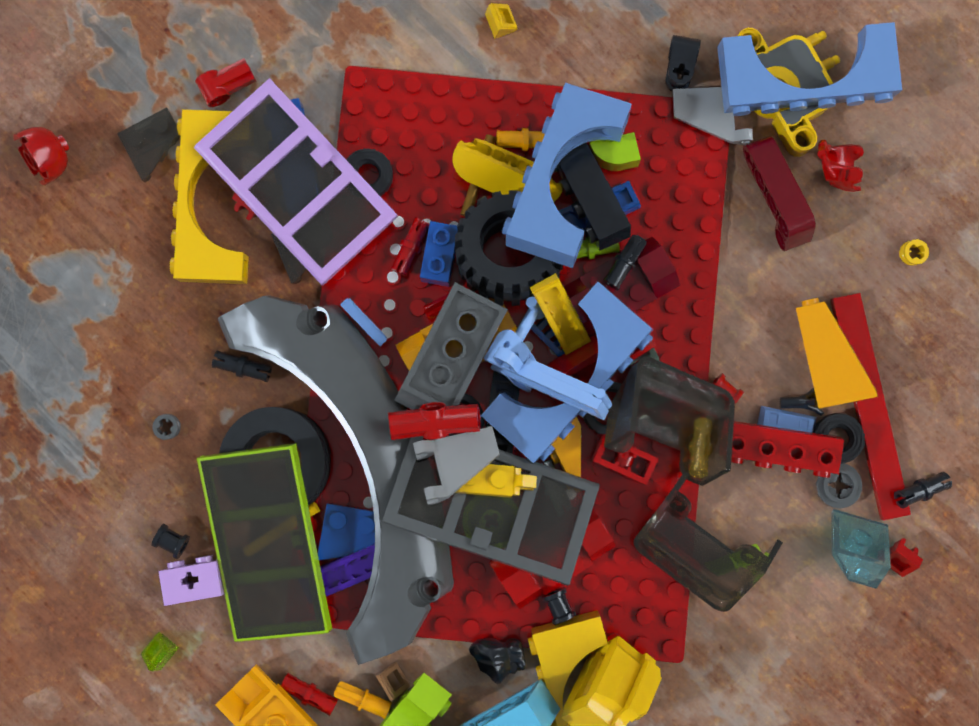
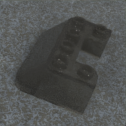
(663, 407)

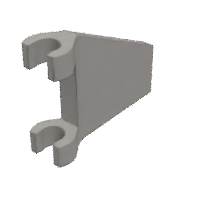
(705, 111)
(457, 460)

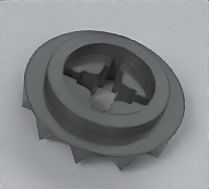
(846, 496)

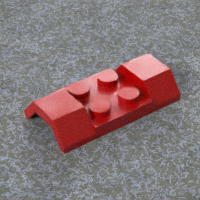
(526, 587)

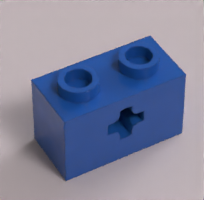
(439, 254)

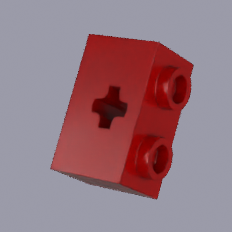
(631, 464)

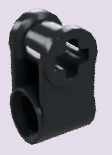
(682, 60)

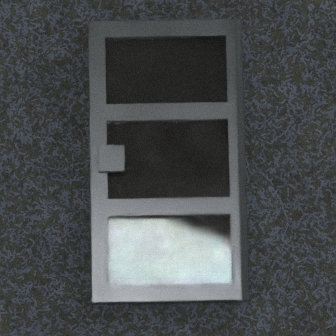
(530, 531)

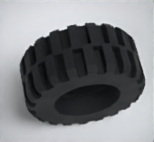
(481, 274)

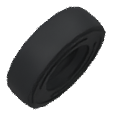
(380, 161)
(851, 426)

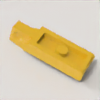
(499, 481)

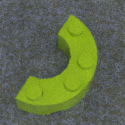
(419, 704)

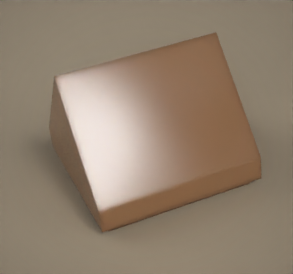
(392, 681)

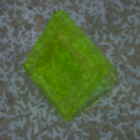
(158, 652)

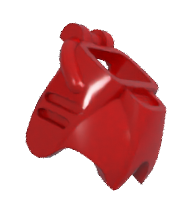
(839, 165)

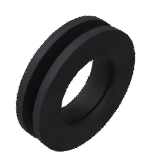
(300, 428)

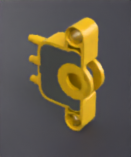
(797, 65)

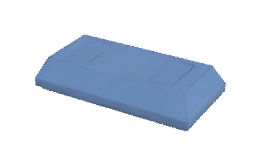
(786, 419)

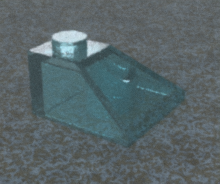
(860, 548)

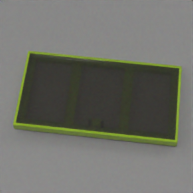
(265, 543)

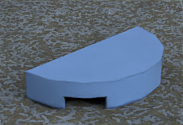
(370, 328)

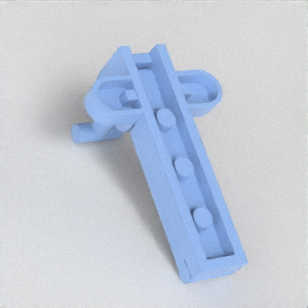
(513, 359)

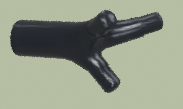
(803, 402)

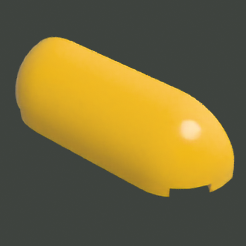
(494, 167)

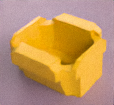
(613, 687)

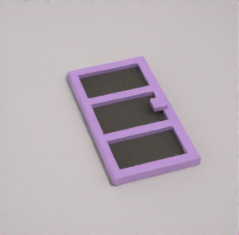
(295, 181)

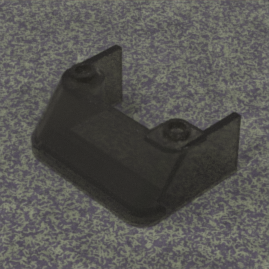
(697, 557)

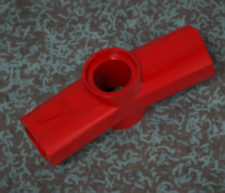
(434, 421)

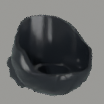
(498, 657)

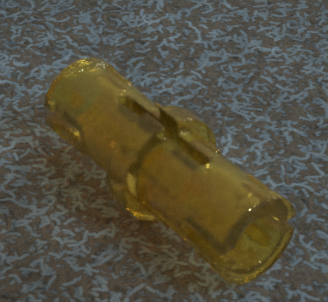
(700, 448)

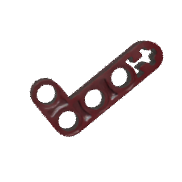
(782, 193)

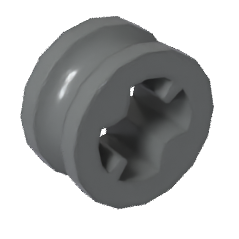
(157, 424)

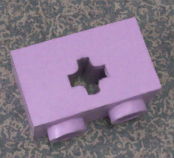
(177, 588)

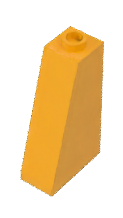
(831, 359)

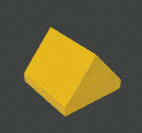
(500, 19)

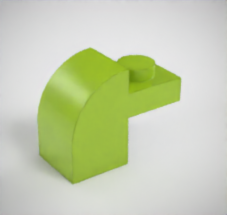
(616, 155)

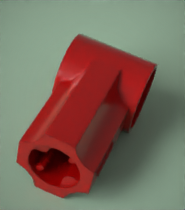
(219, 85)

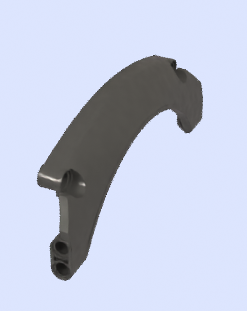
(360, 392)

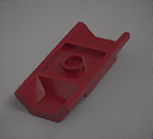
(647, 282)

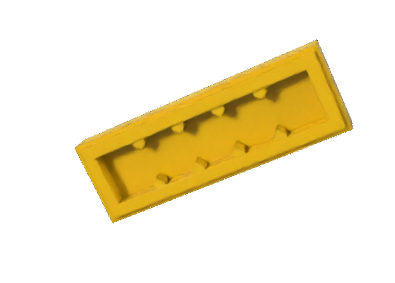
(560, 313)

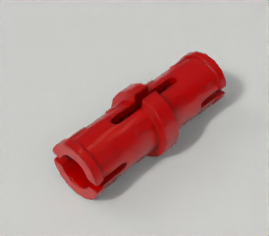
(410, 247)
(309, 694)

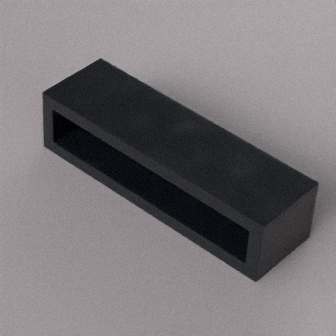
(592, 198)

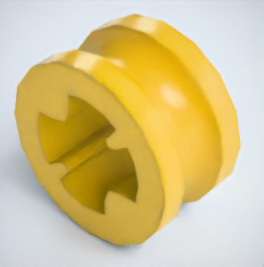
(904, 252)

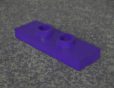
(348, 570)

